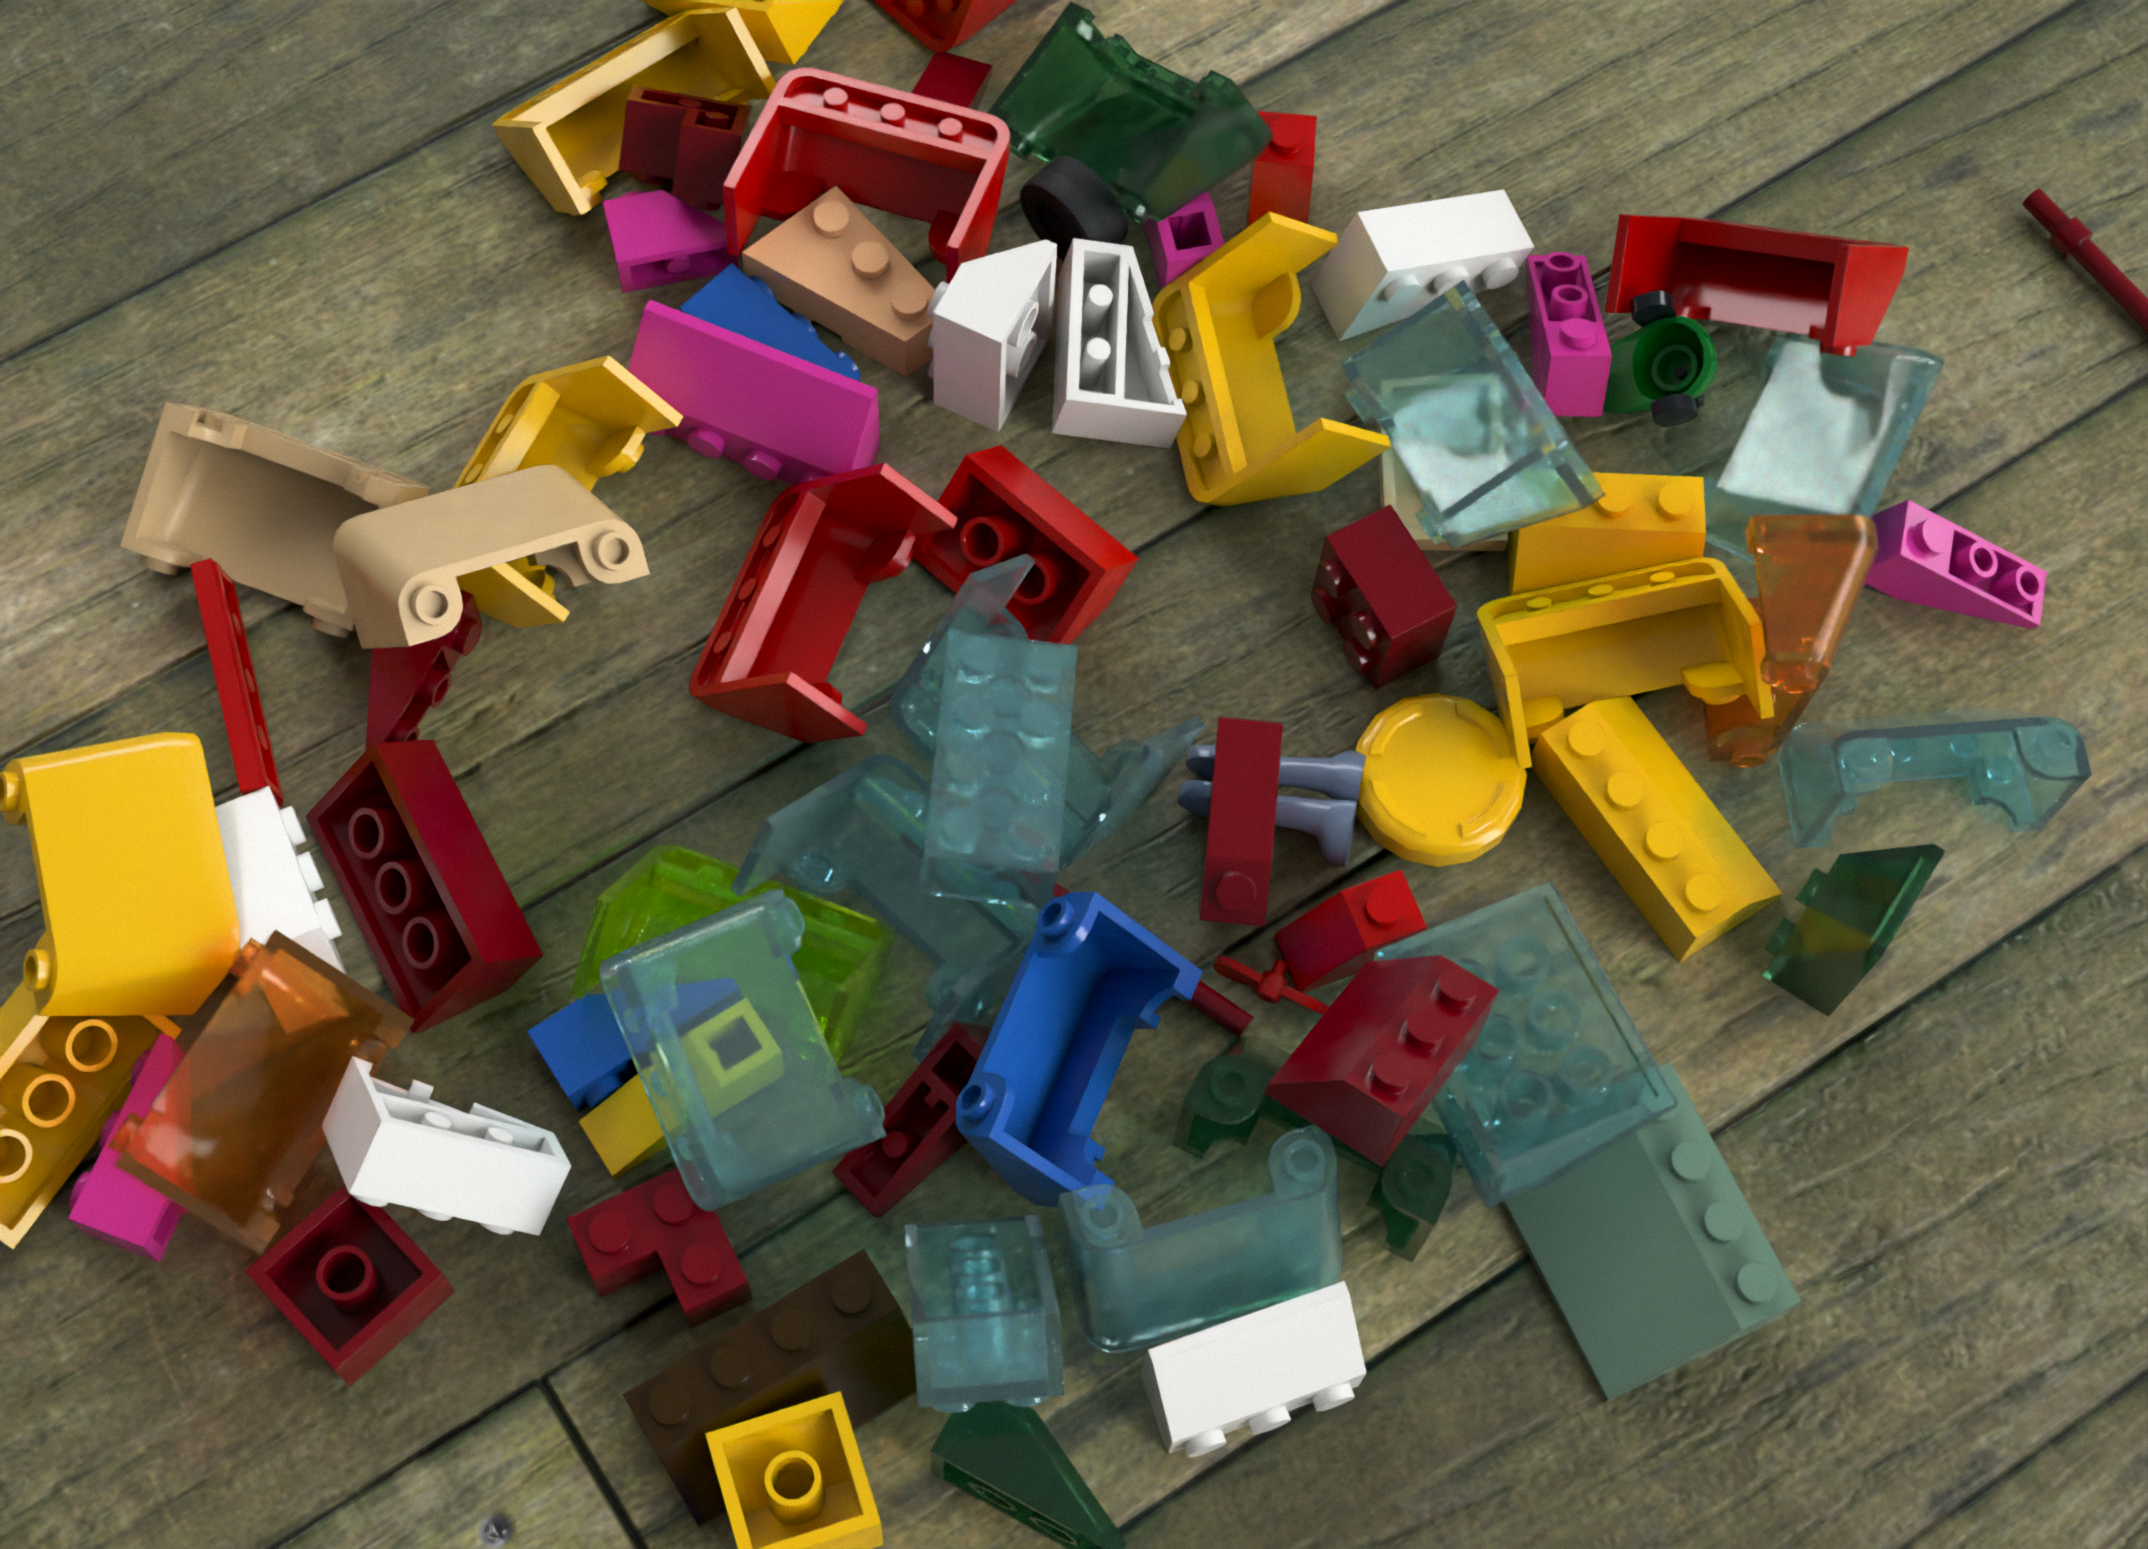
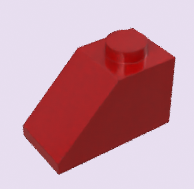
(1284, 171)
(1347, 931)

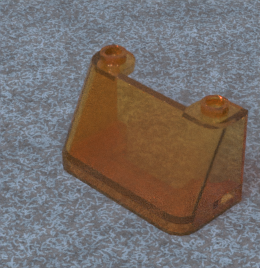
(1807, 592)
(254, 1090)

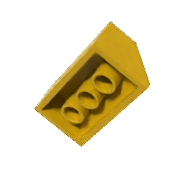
(1651, 824)
(55, 1096)

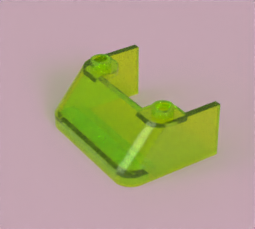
(674, 886)

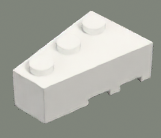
(1107, 354)

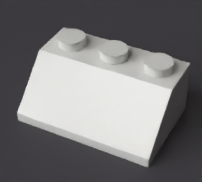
(991, 331)
(1254, 1370)

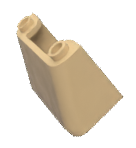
(255, 507)
(406, 557)

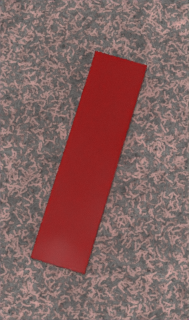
(235, 679)

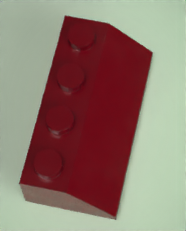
(422, 882)

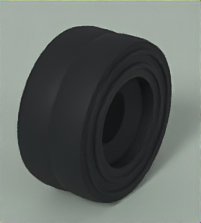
(1071, 203)

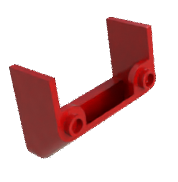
(880, 151)
(1758, 276)
(801, 595)

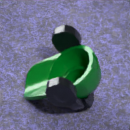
(1661, 364)

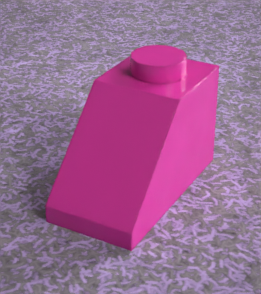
(663, 240)

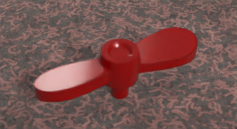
(1269, 985)

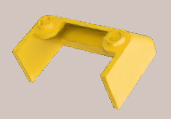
(574, 129)
(1226, 369)
(571, 418)
(1620, 640)

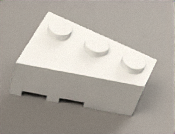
(1412, 253)
(271, 879)
(440, 1159)

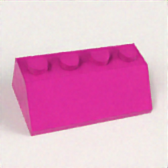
(754, 400)

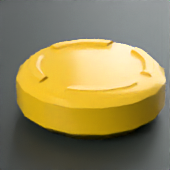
(1438, 780)

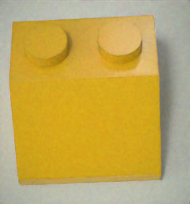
(796, 1480)

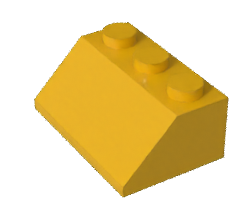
(1631, 528)

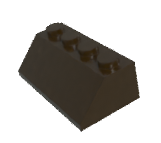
(811, 1343)

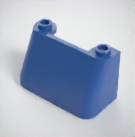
(1061, 1041)

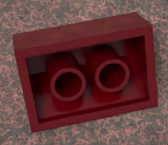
(1384, 1050)

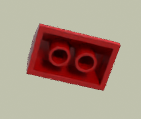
(1015, 512)

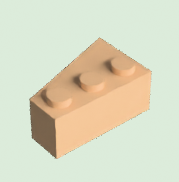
(848, 279)

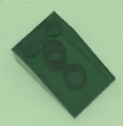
(1847, 922)
(1019, 1469)

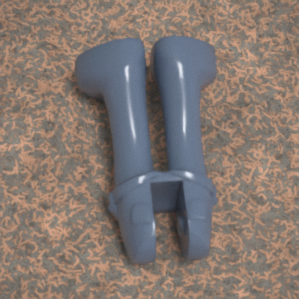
(1326, 819)

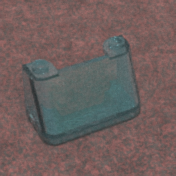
(1468, 423)
(1820, 435)
(2010, 757)
(736, 1052)
(1208, 1266)

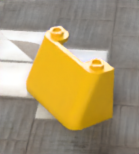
(124, 877)

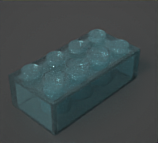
(998, 770)
(983, 1313)

